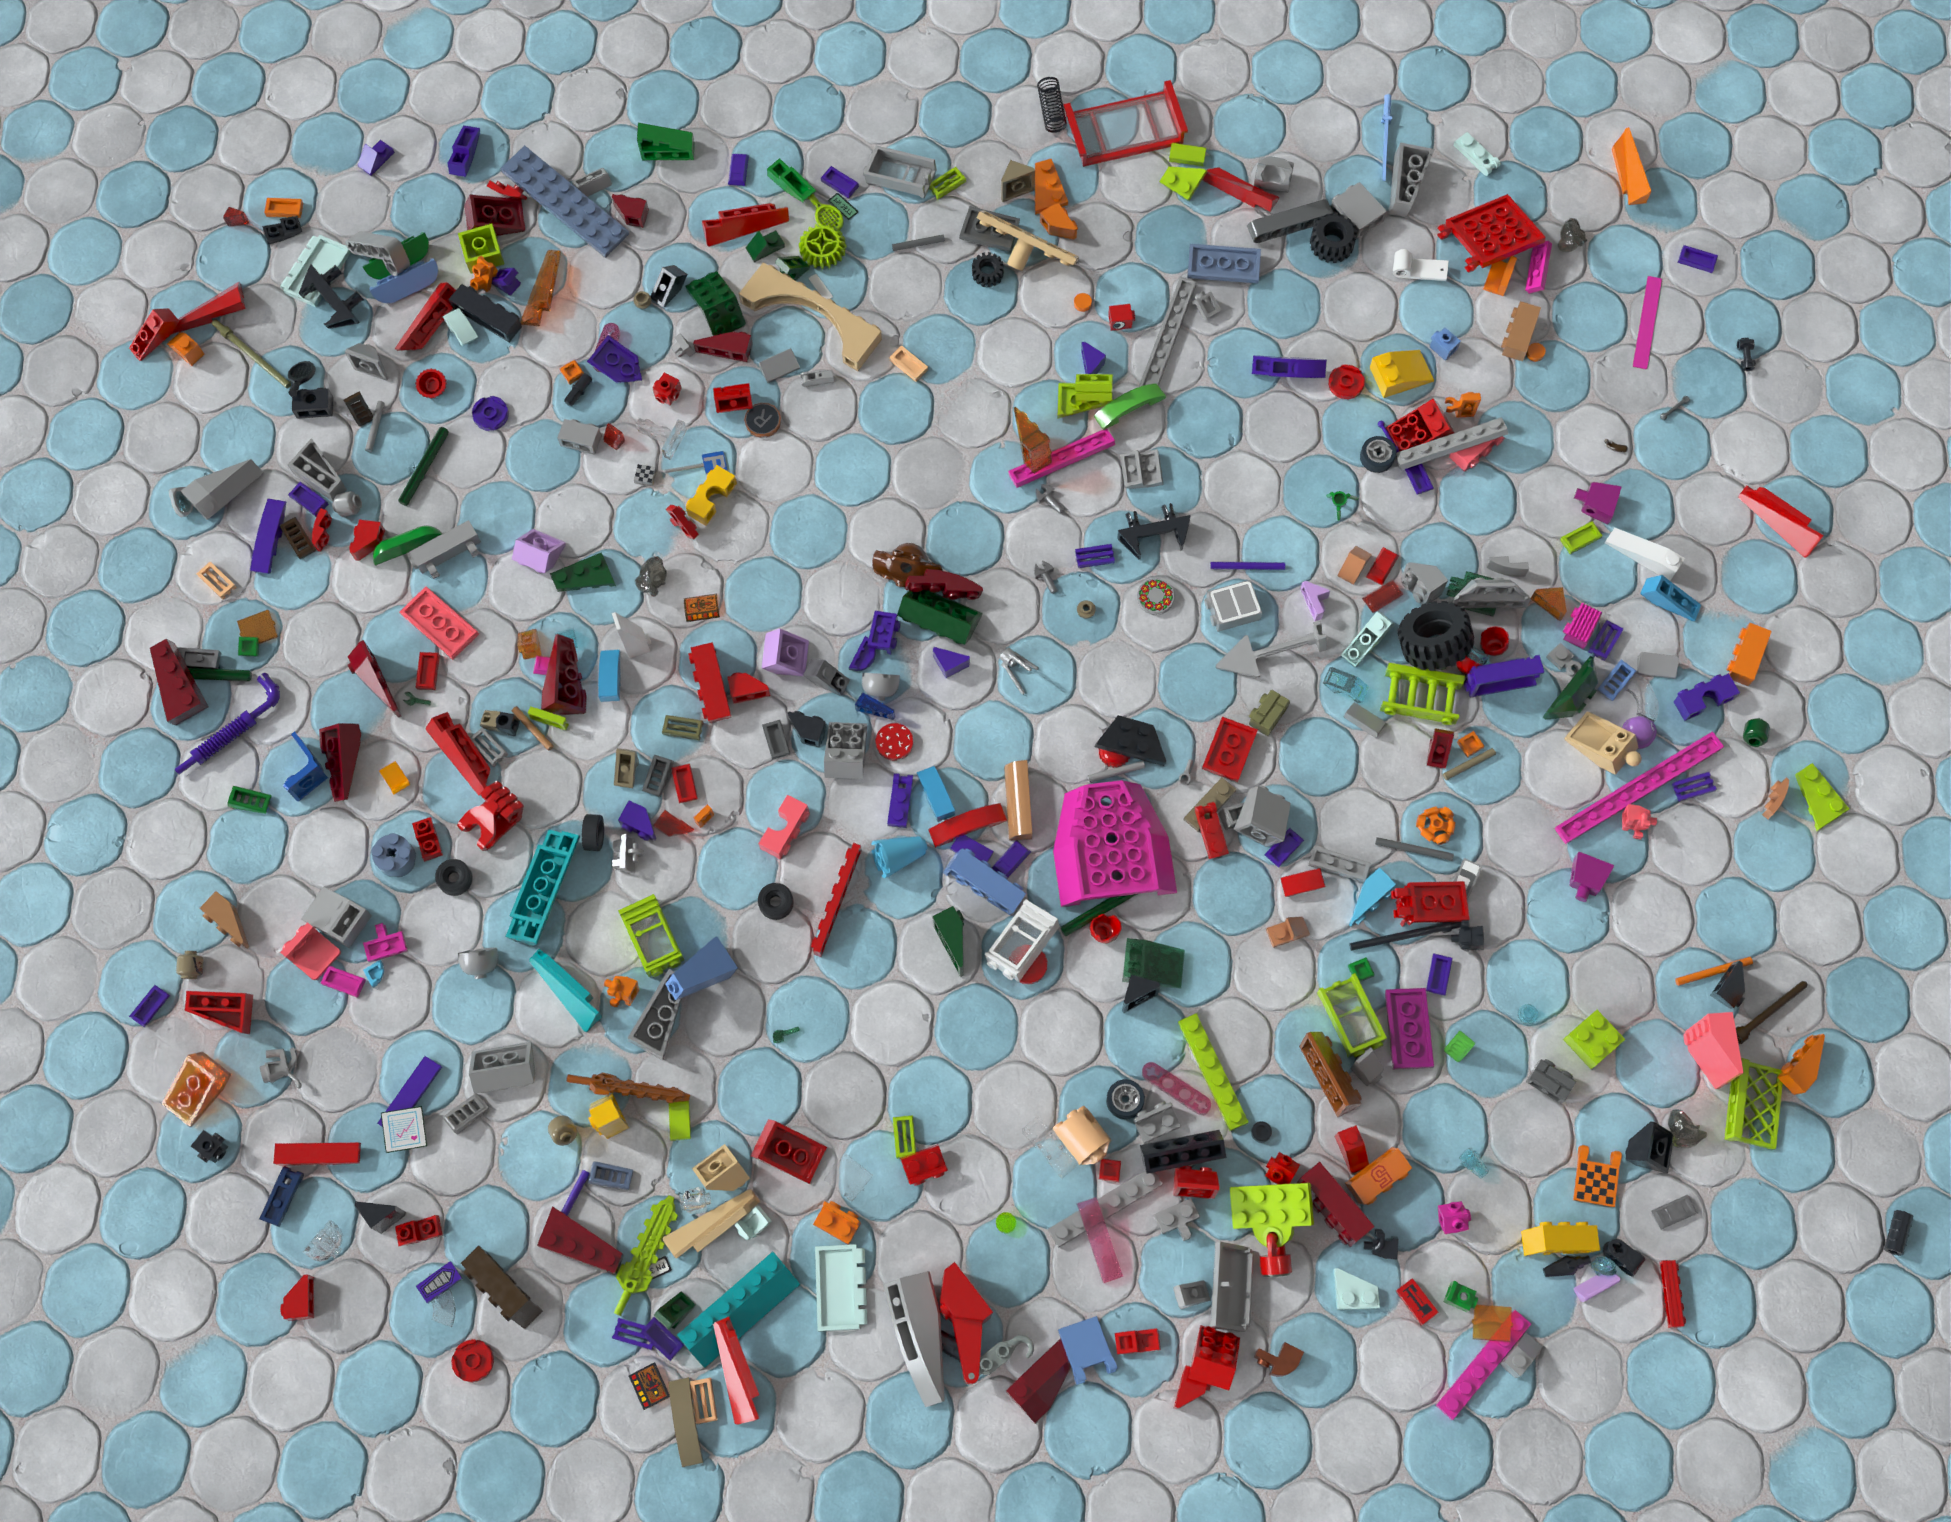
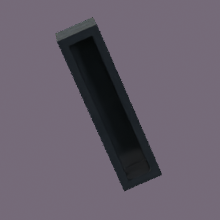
(486, 313)

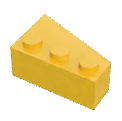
(607, 1117)
(1560, 1238)

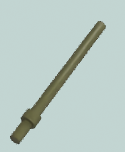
(227, 333)

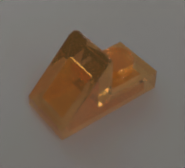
(529, 644)

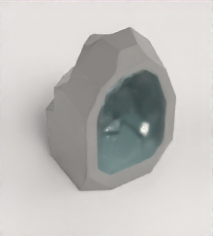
(179, 502)

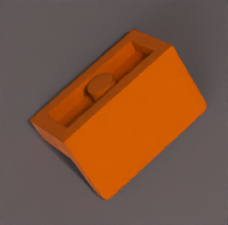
(1499, 276)

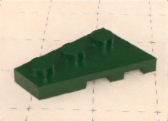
(583, 574)

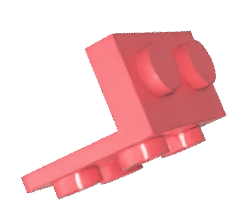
(310, 951)

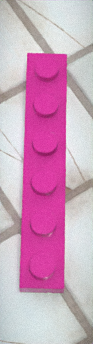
(1065, 456)
(1480, 1369)

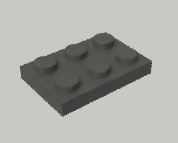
(987, 236)

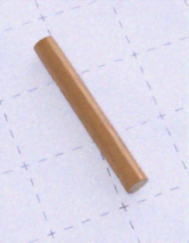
(532, 728)

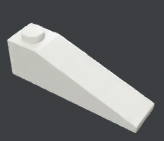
(1649, 554)
(632, 636)

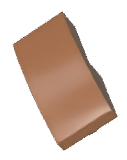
(1777, 796)

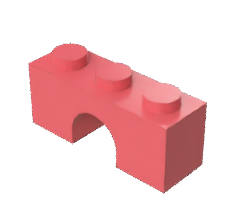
(778, 842)

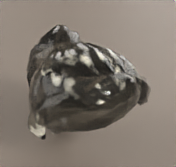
(1571, 236)
(651, 576)
(1683, 1130)

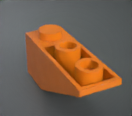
(1803, 1068)

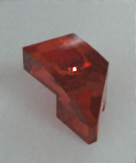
(671, 825)

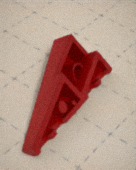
(224, 303)

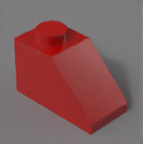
(746, 688)
(1352, 1149)
(299, 1301)
(1189, 1389)

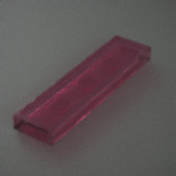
(1099, 1240)

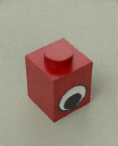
(1121, 317)

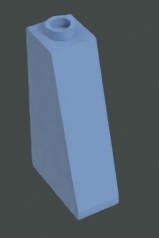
(704, 969)

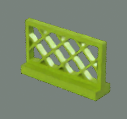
(1737, 1105)

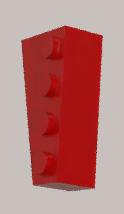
(710, 682)

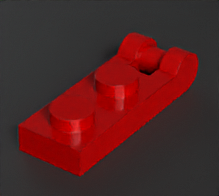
(1211, 830)

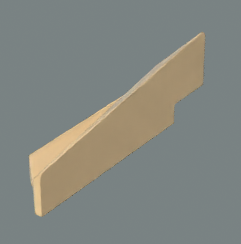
(710, 1225)

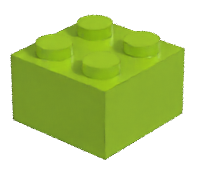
(481, 242)
(1594, 1039)

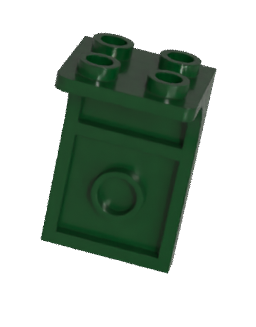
(716, 303)

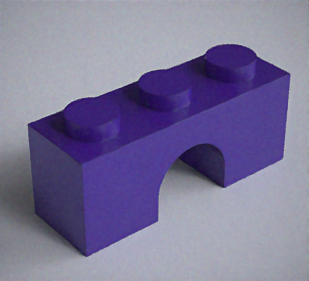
(1720, 689)

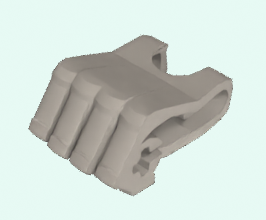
(1273, 174)

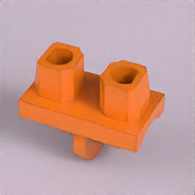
(483, 274)

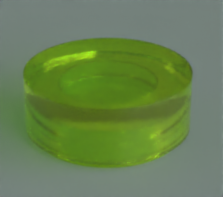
(1005, 1222)

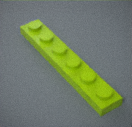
(1213, 1072)

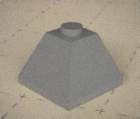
(366, 360)

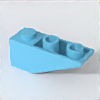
(1372, 892)

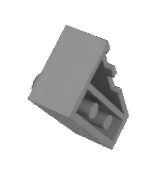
(316, 471)

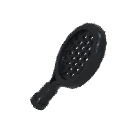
(300, 374)

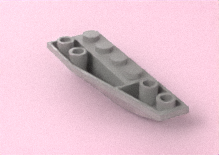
(918, 1332)

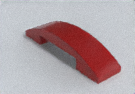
(967, 823)

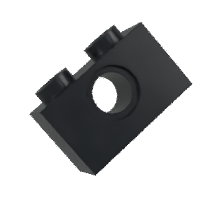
(321, 407)

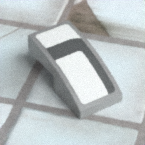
(1469, 873)

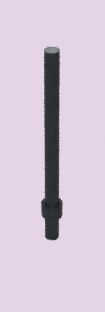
(1442, 927)

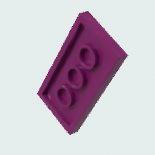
(1409, 1028)

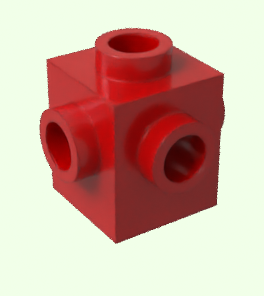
(667, 389)
(1281, 1169)

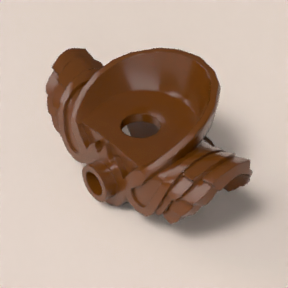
(889, 563)

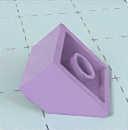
(537, 550)
(785, 653)

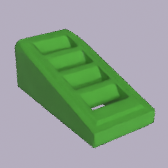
(1459, 1046)

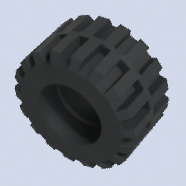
(1336, 226)

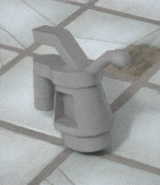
(275, 1070)

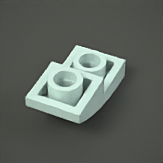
(460, 326)

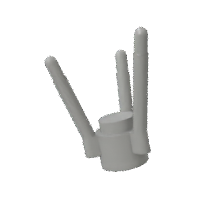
(1011, 659)

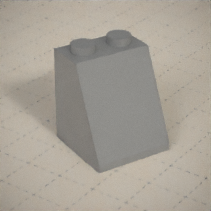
(1263, 816)

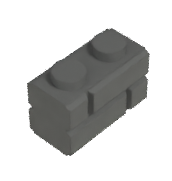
(1551, 1080)

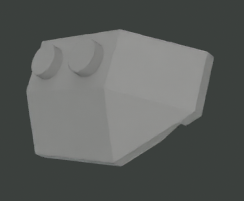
(1492, 594)

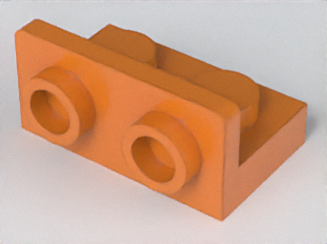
(836, 1222)

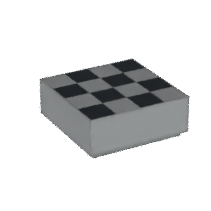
(645, 475)

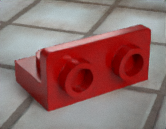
(924, 1165)

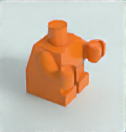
(622, 989)

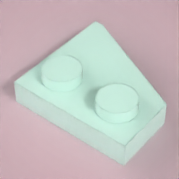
(1354, 1292)

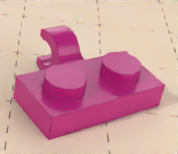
(385, 944)

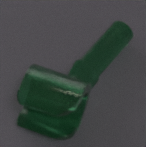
(413, 700)
(778, 1035)

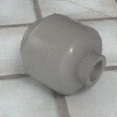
(347, 504)

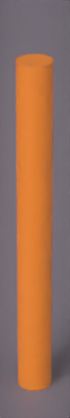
(1710, 972)

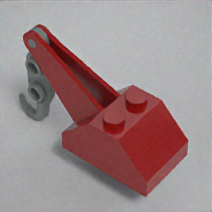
(968, 1313)

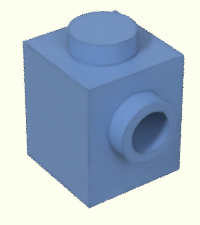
(1444, 343)

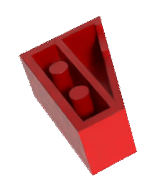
(224, 1008)

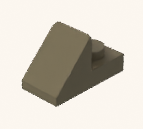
(625, 768)

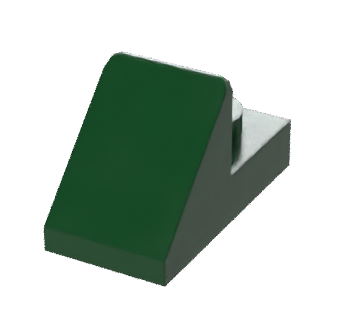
(762, 246)
(793, 266)
(675, 1310)

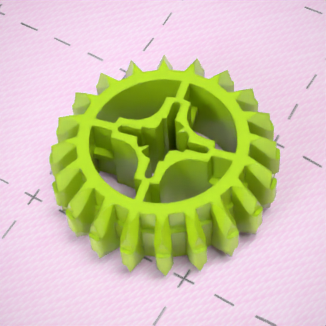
(813, 240)

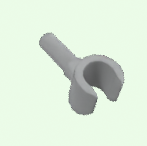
(1187, 771)

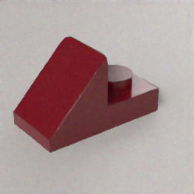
(1440, 748)

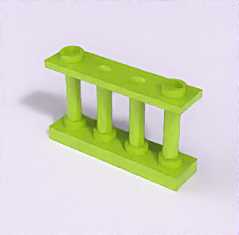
(1431, 678)

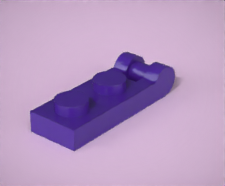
(900, 801)

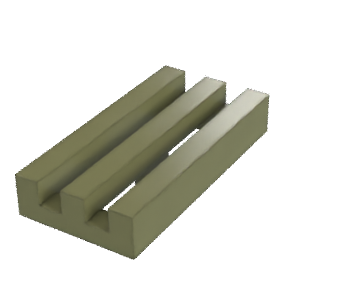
(698, 730)

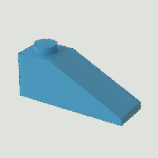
(1670, 597)

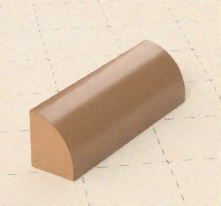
(1018, 800)

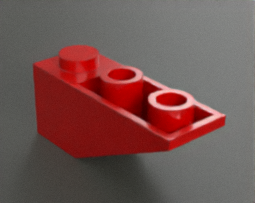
(154, 331)

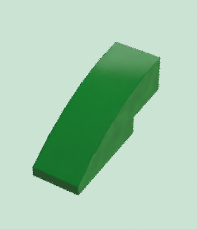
(790, 180)

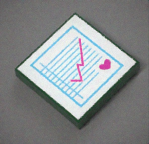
(403, 1129)

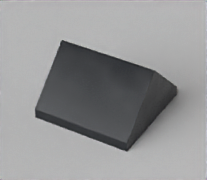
(1139, 991)
(379, 1216)

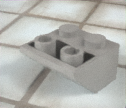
(1424, 582)

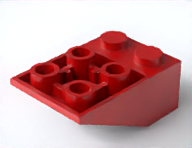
(1420, 426)
(1214, 1357)

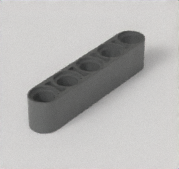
(1288, 221)

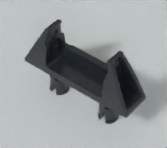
(321, 282)
(1129, 536)

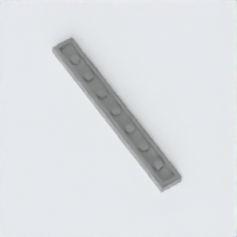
(1168, 332)

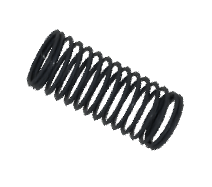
(1049, 90)

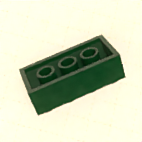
(939, 615)

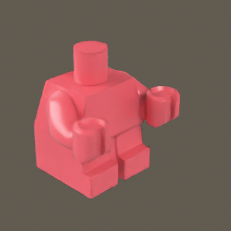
(1638, 819)

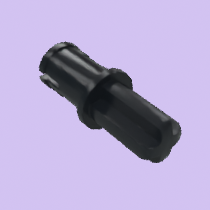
(578, 389)

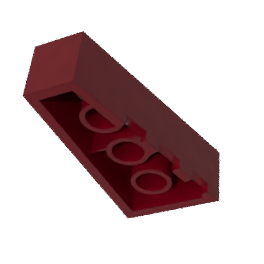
(176, 684)
(575, 1242)

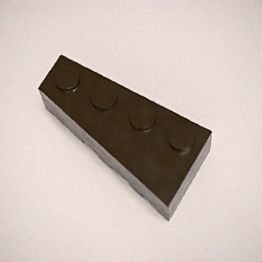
(500, 1288)

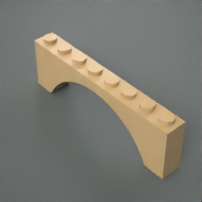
(773, 287)

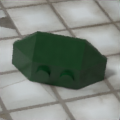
(1575, 693)

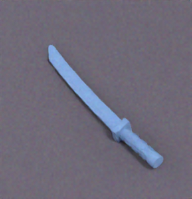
(1386, 119)

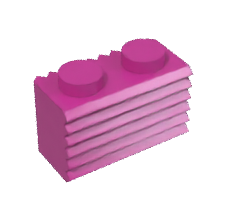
(1582, 626)

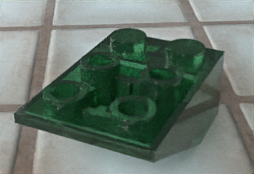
(1153, 962)

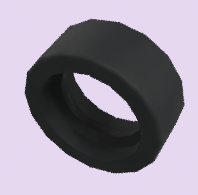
(592, 832)

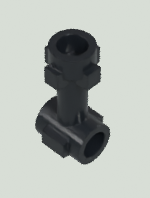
(1746, 345)

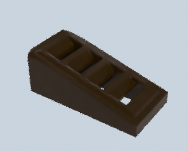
(359, 410)
(291, 528)

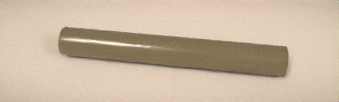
(1468, 764)

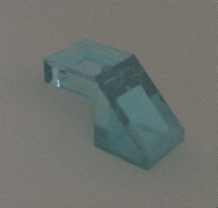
(1343, 682)

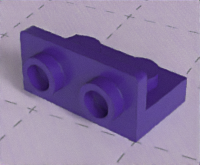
(884, 631)

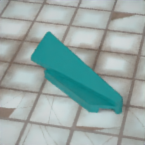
(567, 989)

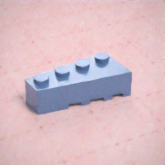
(985, 881)

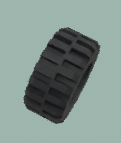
(1438, 651)

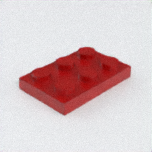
(1229, 749)

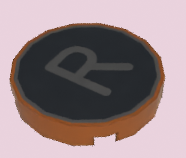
(762, 420)

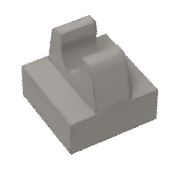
(682, 347)

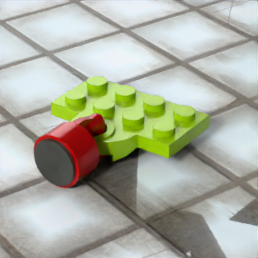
(1272, 1215)

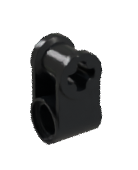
(1626, 1258)

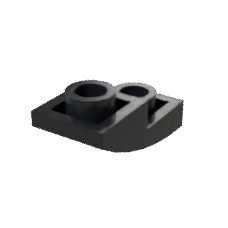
(282, 231)

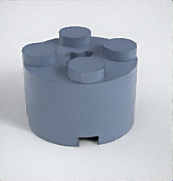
(383, 854)

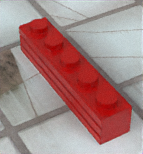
(1672, 1294)

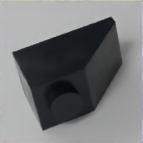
(668, 284)

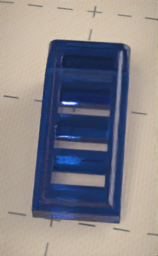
(872, 706)

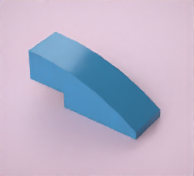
(609, 676)
(936, 793)

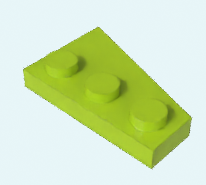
(1067, 401)
(1822, 799)

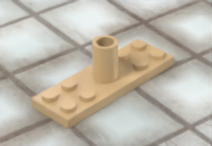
(1025, 242)

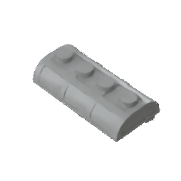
(1232, 1287)

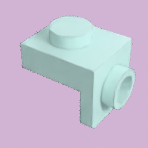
(753, 1223)

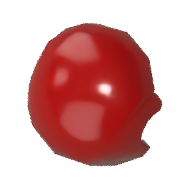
(1494, 641)
(1105, 928)

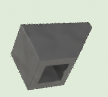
(826, 676)

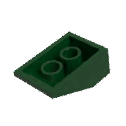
(949, 928)

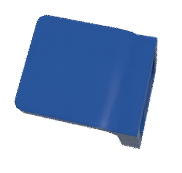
(307, 778)

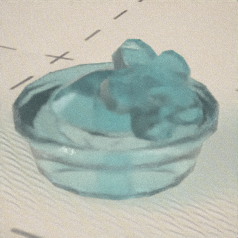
(1603, 1266)

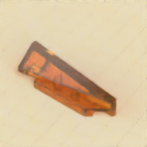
(543, 290)

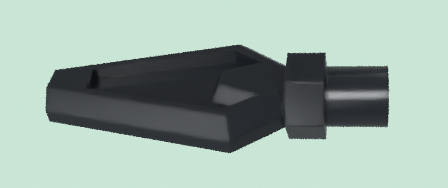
(1566, 1266)

